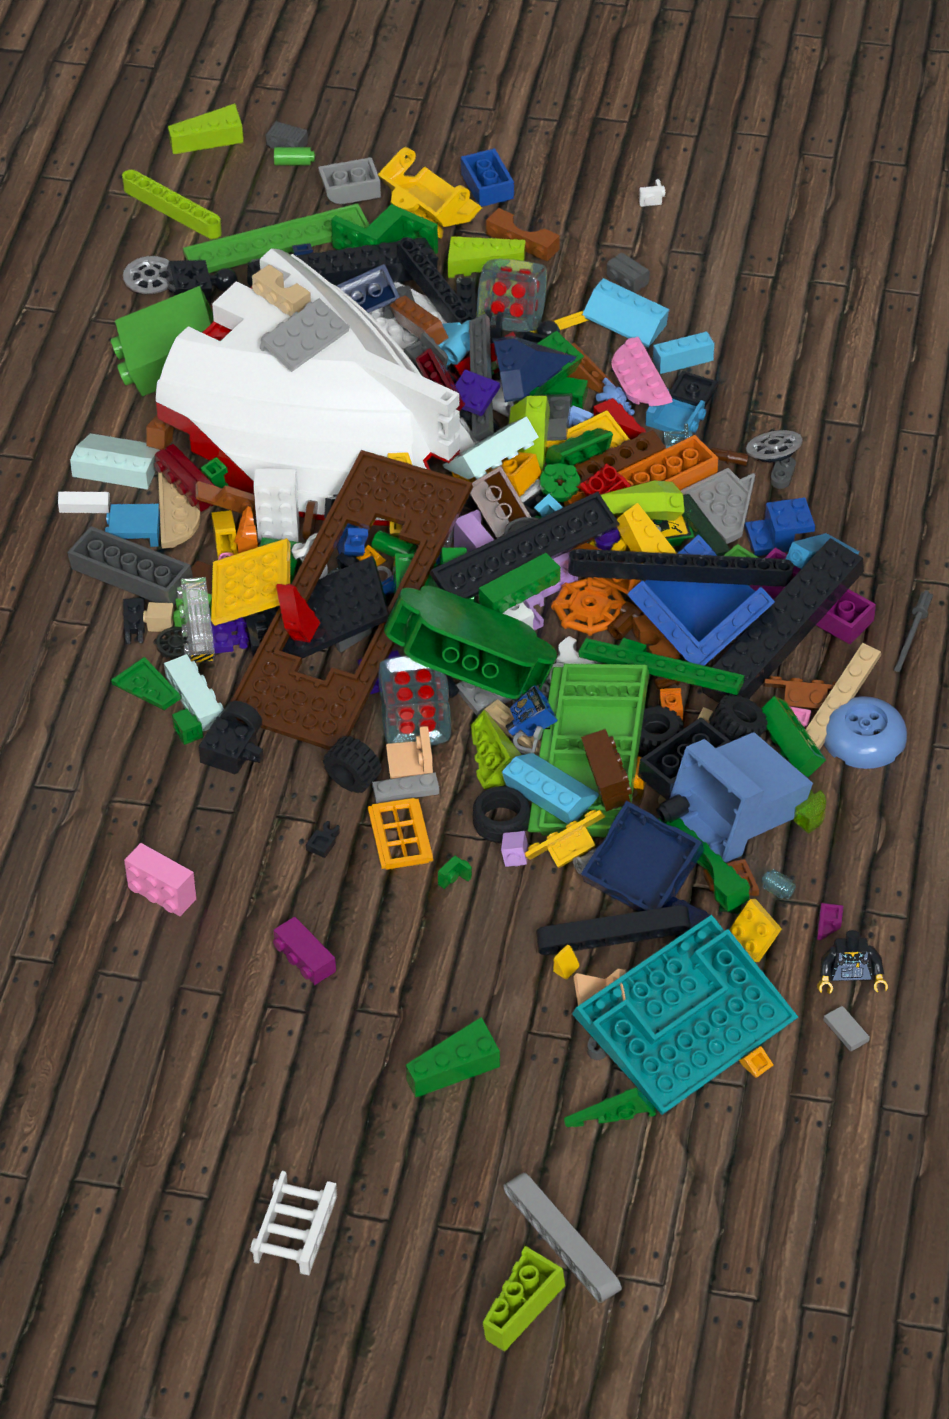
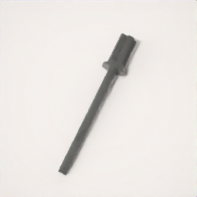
(920, 612)

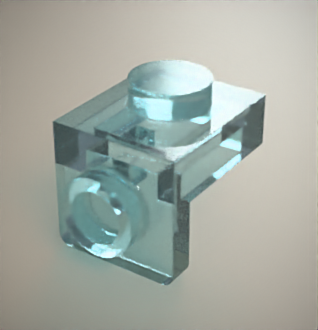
(674, 437)

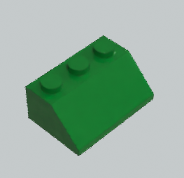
(580, 448)

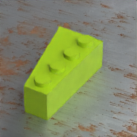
(207, 131)
(470, 254)

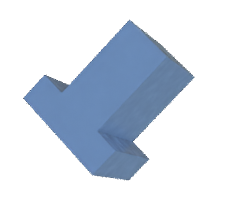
(737, 792)

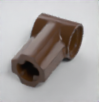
(624, 621)

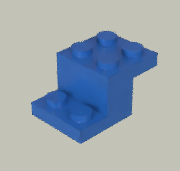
(780, 525)

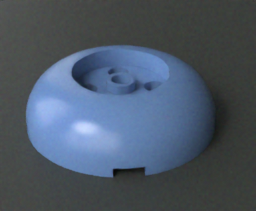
(853, 728)

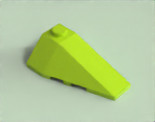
(538, 413)
(657, 498)
(493, 750)

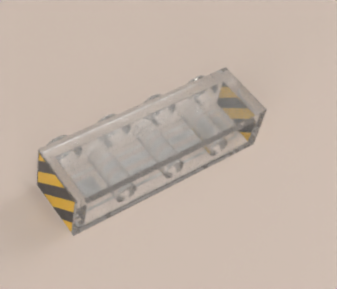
(197, 619)

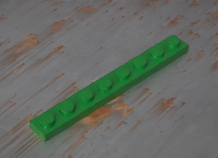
(663, 666)

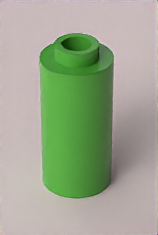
(293, 156)

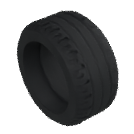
(500, 798)

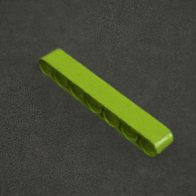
(172, 204)

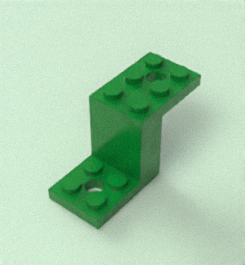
(386, 228)

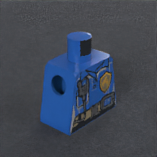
(531, 711)

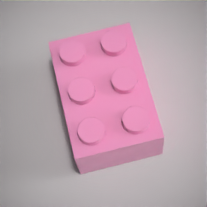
(160, 879)

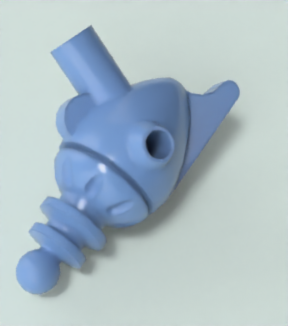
(611, 391)

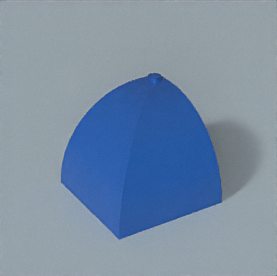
(699, 616)

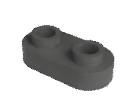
(783, 473)

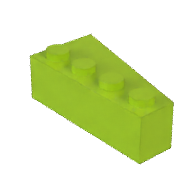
(523, 1297)

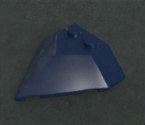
(526, 365)

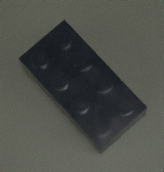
(662, 764)

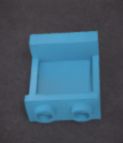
(674, 416)
(134, 522)

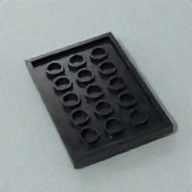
(344, 605)

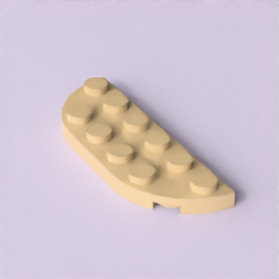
(177, 516)

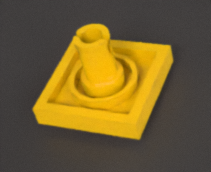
(755, 929)

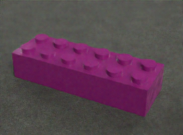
(845, 619)

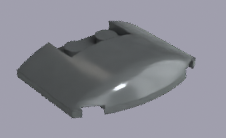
(559, 415)

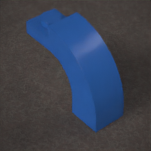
(353, 541)

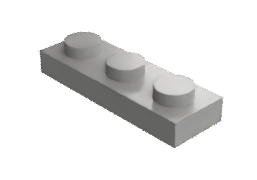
(405, 788)

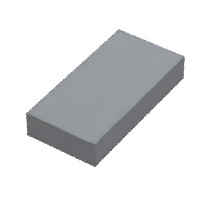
(846, 1028)

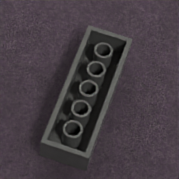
(128, 566)

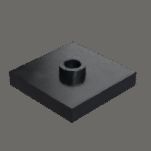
(693, 388)

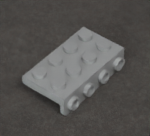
(304, 334)

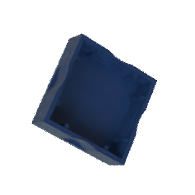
(642, 860)

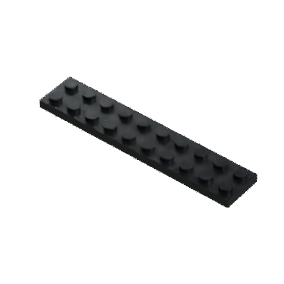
(550, 535)

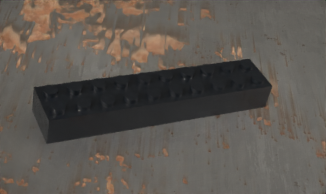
(347, 263)
(790, 618)

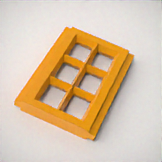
(383, 845)

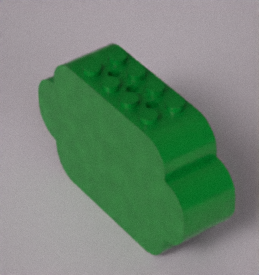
(469, 641)

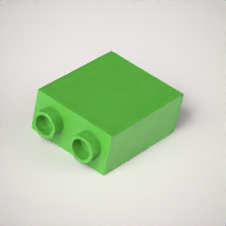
(150, 333)

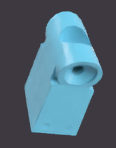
(458, 342)

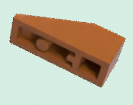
(589, 371)

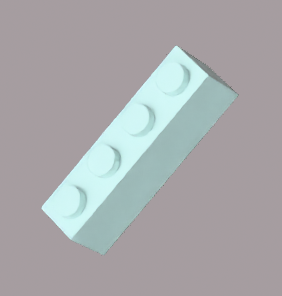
(193, 689)

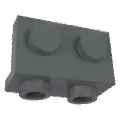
(426, 342)

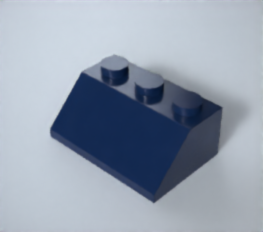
(371, 289)

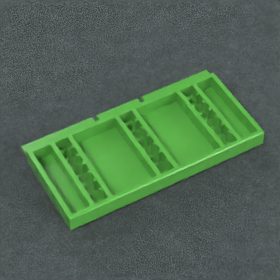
(585, 702)

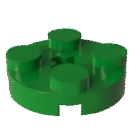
(563, 472)

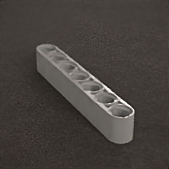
(562, 1237)

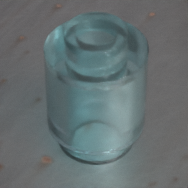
(778, 884)

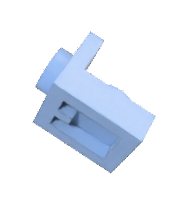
(578, 416)

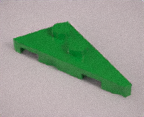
(612, 1109)

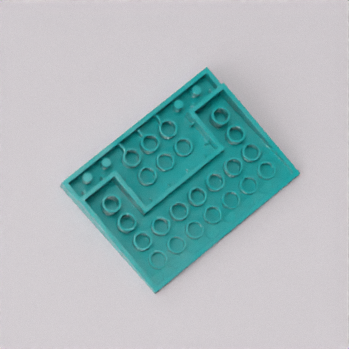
(685, 1014)

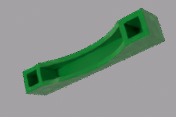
(729, 887)

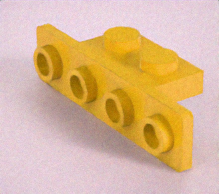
(569, 843)

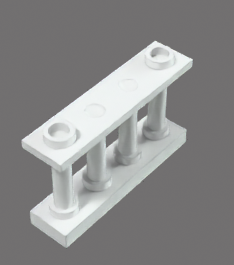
(312, 1237)

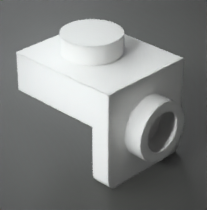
(651, 195)

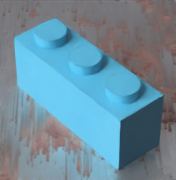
(683, 352)

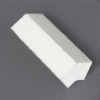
(84, 502)

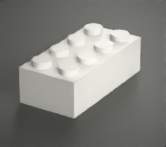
(276, 504)

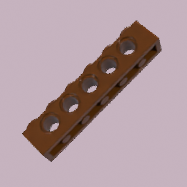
(629, 449)

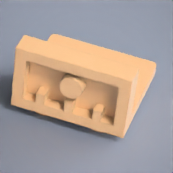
(410, 758)
(587, 986)

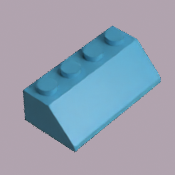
(626, 312)
(549, 787)

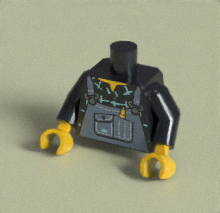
(851, 960)

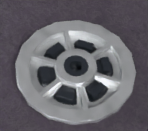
(146, 275)
(774, 445)

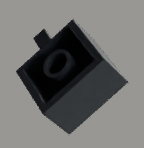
(229, 746)

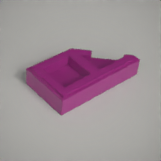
(829, 920)

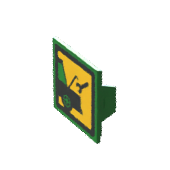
(675, 530)

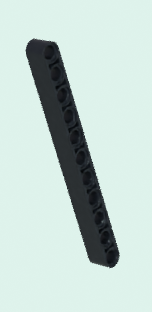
(680, 567)

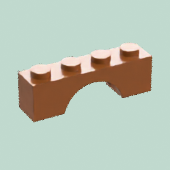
(540, 243)

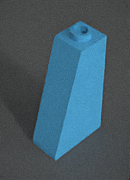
(803, 550)

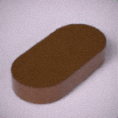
(310, 519)

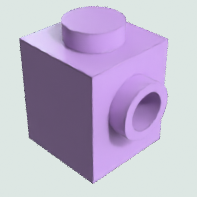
(514, 848)

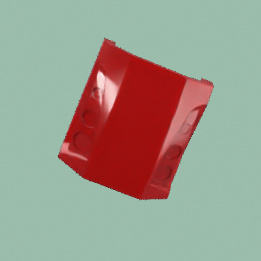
(604, 481)

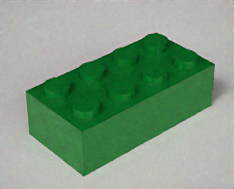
(558, 342)

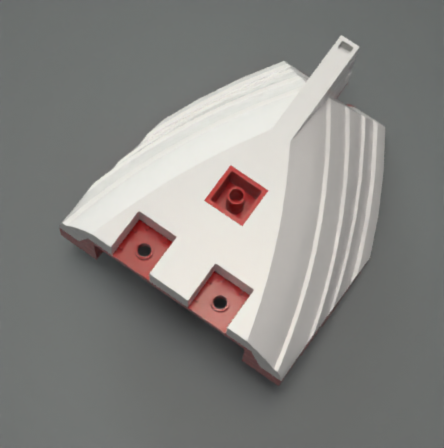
(310, 420)

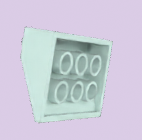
(493, 449)
(114, 461)

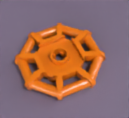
(596, 593)

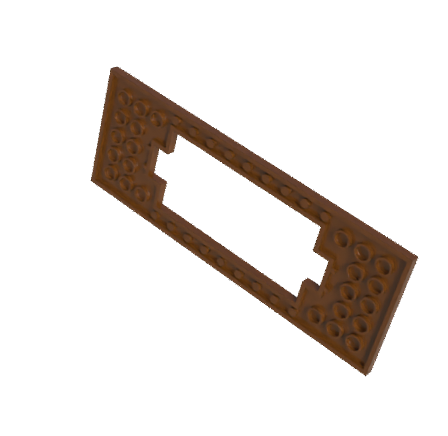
(375, 487)

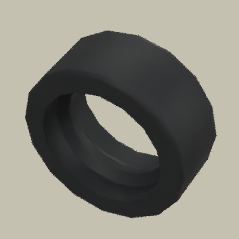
(244, 712)

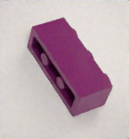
(304, 951)

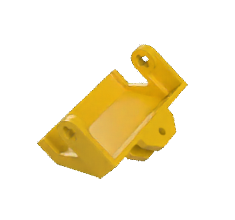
(427, 193)

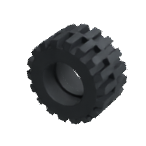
(738, 717)
(658, 721)
(352, 764)

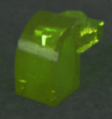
(811, 812)

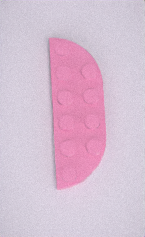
(638, 375)

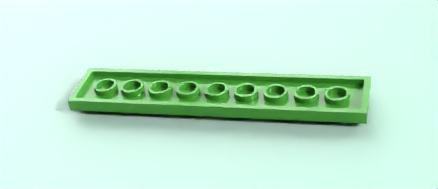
(254, 244)

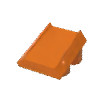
(246, 535)

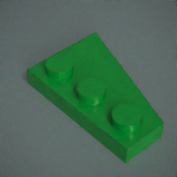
(147, 684)

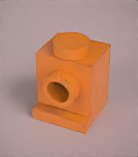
(672, 699)

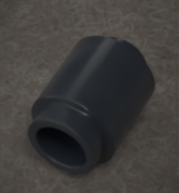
(673, 808)

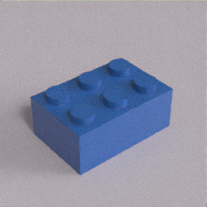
(487, 177)

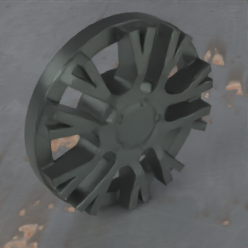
(173, 643)

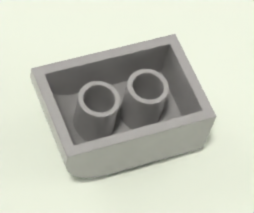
(351, 181)

